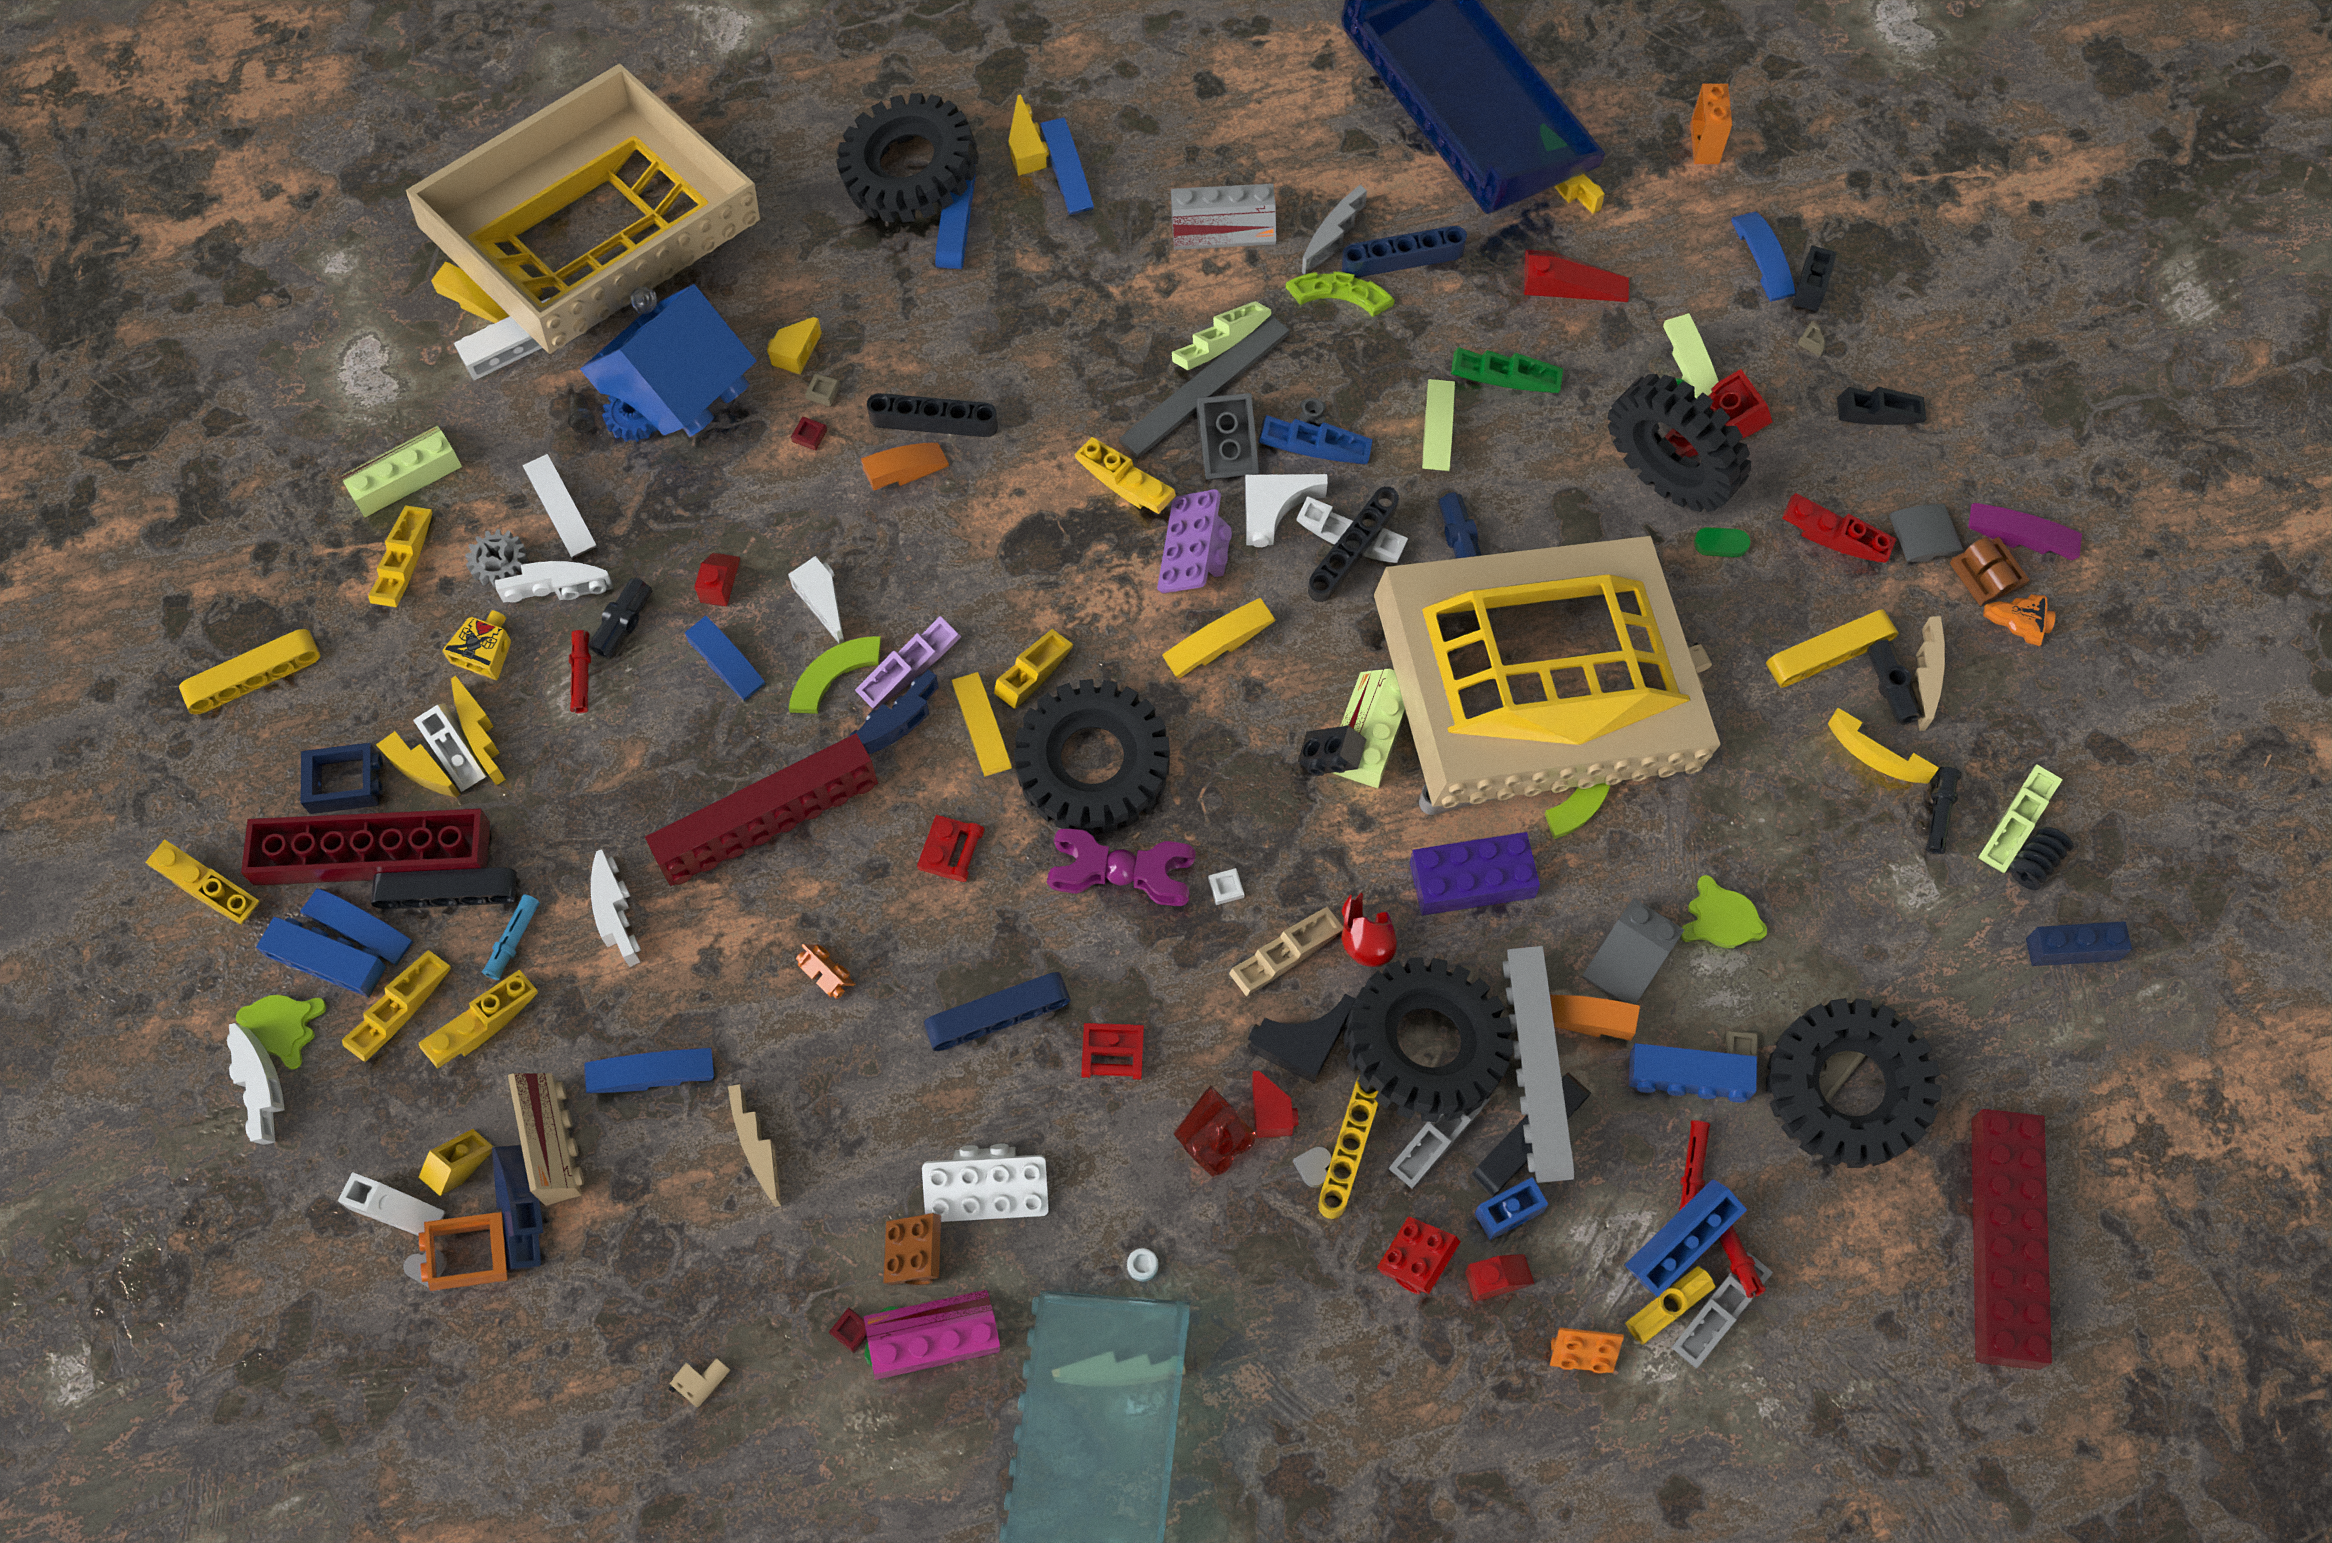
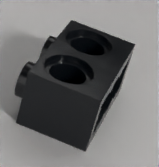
(1814, 278)
(1332, 750)

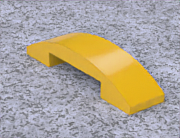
(1877, 756)

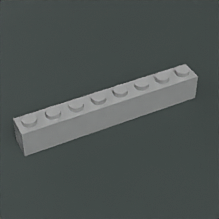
(1540, 1065)

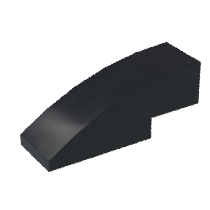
(1880, 407)

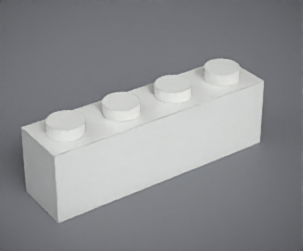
(495, 347)

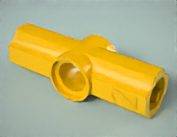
(1656, 1317)

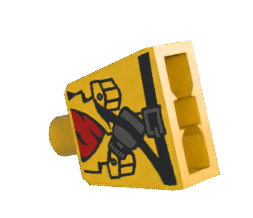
(480, 645)

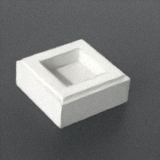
(1226, 886)

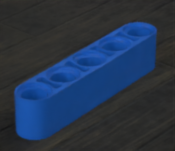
(954, 230)

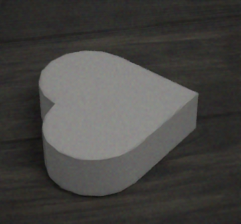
(1313, 1166)
(413, 1269)

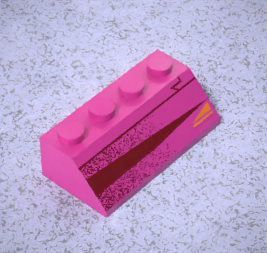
(931, 1334)

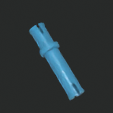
(510, 938)

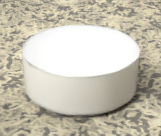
(1142, 1264)

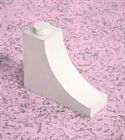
(1272, 497)

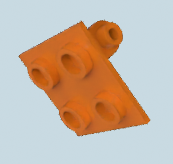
(1585, 1350)

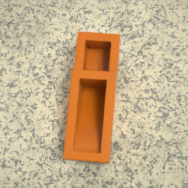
(903, 464)
(1595, 1016)

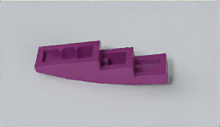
(2025, 529)

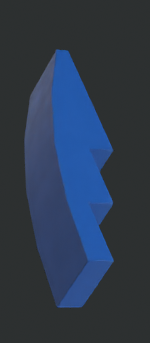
(1067, 166)
(1314, 441)
(648, 1070)

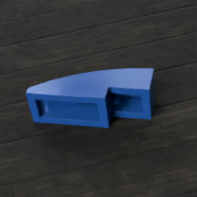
(724, 658)

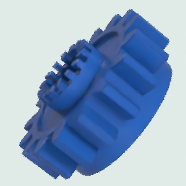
(626, 421)

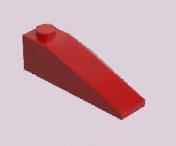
(1564, 277)
(1740, 402)

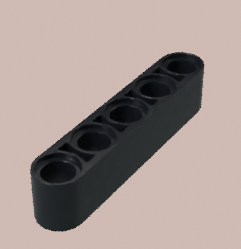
(944, 420)
(1358, 532)
(443, 888)
(1512, 1151)

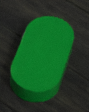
(1721, 542)

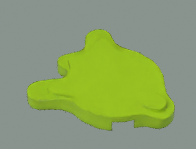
(1722, 917)
(282, 1025)

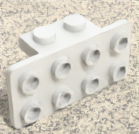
(986, 1184)

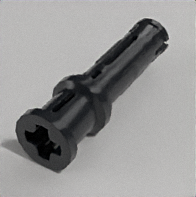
(1943, 797)

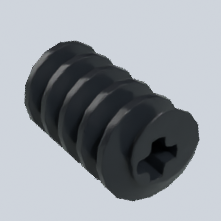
(2040, 857)

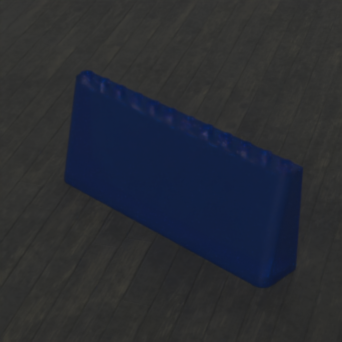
(1473, 96)

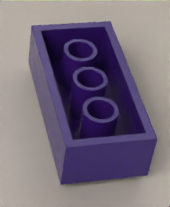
(1474, 873)

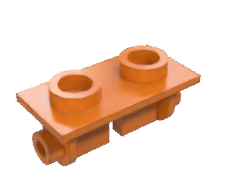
(817, 961)

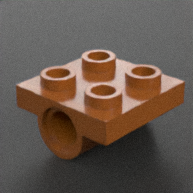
(1989, 570)
(912, 1250)

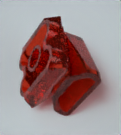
(1214, 1133)

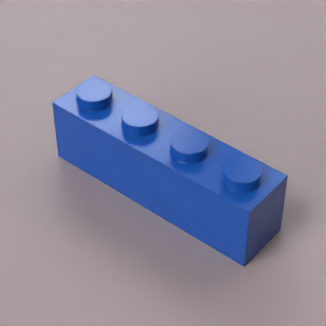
(321, 956)
(1692, 1072)
(1685, 1237)

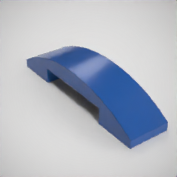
(1767, 253)
(357, 925)

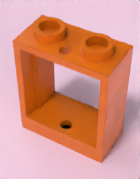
(1712, 123)
(461, 1225)

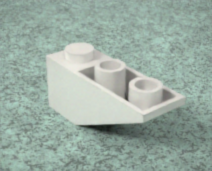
(387, 1204)

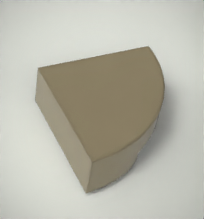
(1813, 339)

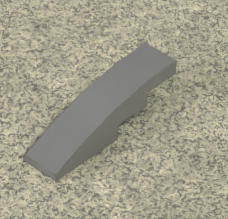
(1330, 234)
(1430, 1146)
(1716, 1317)

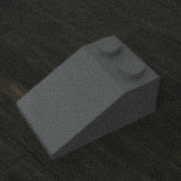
(1227, 435)
(1633, 953)

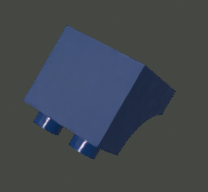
(673, 363)

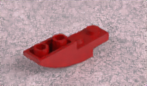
(1841, 534)

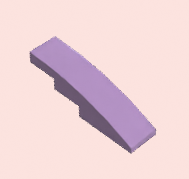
(911, 661)

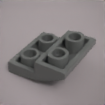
(1925, 532)

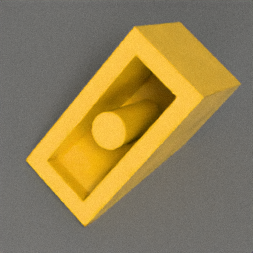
(794, 345)
(454, 1161)

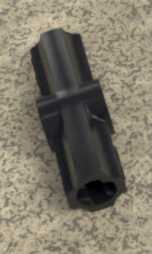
(620, 618)
(1901, 696)

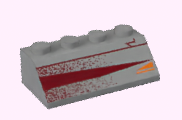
(1223, 216)

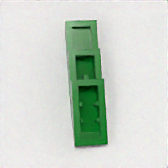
(1514, 372)

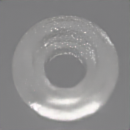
(649, 300)

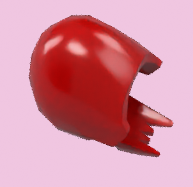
(1364, 940)

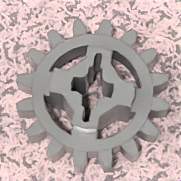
(496, 557)

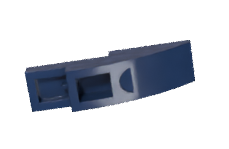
(908, 711)
(519, 1208)

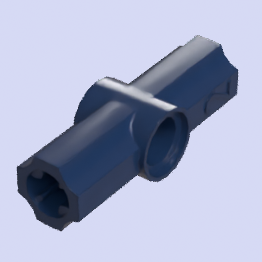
(1459, 529)

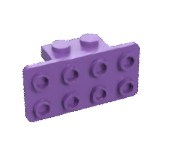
(1194, 542)

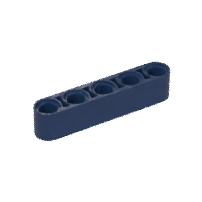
(1404, 251)
(996, 1011)

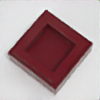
(809, 433)
(849, 1330)

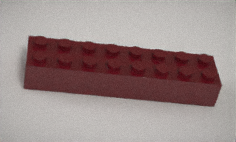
(762, 810)
(362, 845)
(2010, 1240)

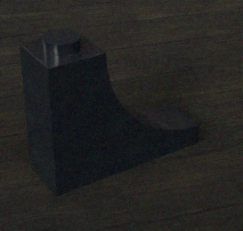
(1301, 1046)

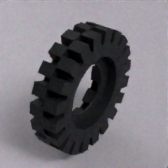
(946, 173)
(1722, 456)
(1103, 803)
(1902, 1059)
(1420, 1088)

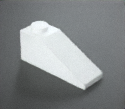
(816, 588)
(450, 746)

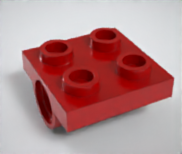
(1418, 1256)

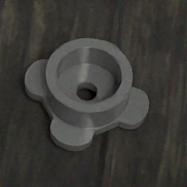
(1315, 405)

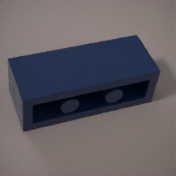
(2078, 943)

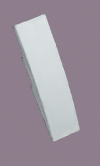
(559, 506)

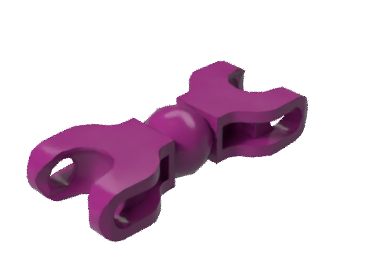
(1121, 867)

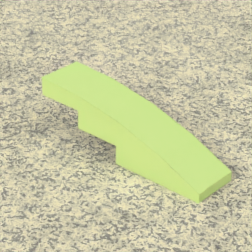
(1227, 331)
(1691, 354)
(1438, 425)
(2020, 818)

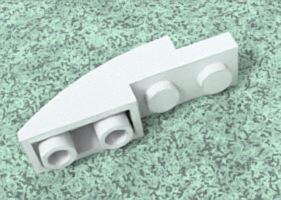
(562, 577)
(609, 906)
(255, 1071)

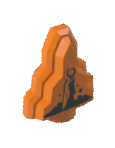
(2023, 617)

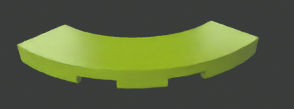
(1340, 286)
(828, 666)
(1576, 810)

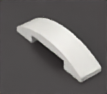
(1330, 526)

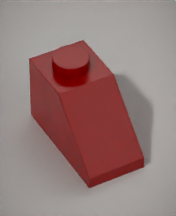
(716, 579)
(1272, 1108)
(1498, 1276)

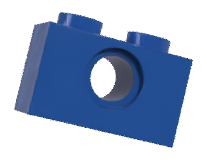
(1511, 1208)

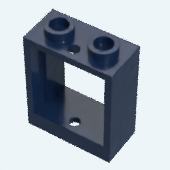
(311, 778)

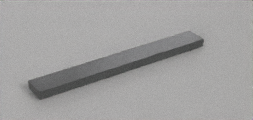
(1205, 384)

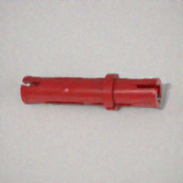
(579, 663)
(1695, 1161)
(1741, 1263)

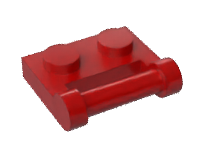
(942, 844)
(1112, 1040)

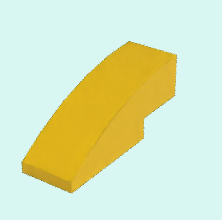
(458, 286)
(1032, 668)
(416, 765)

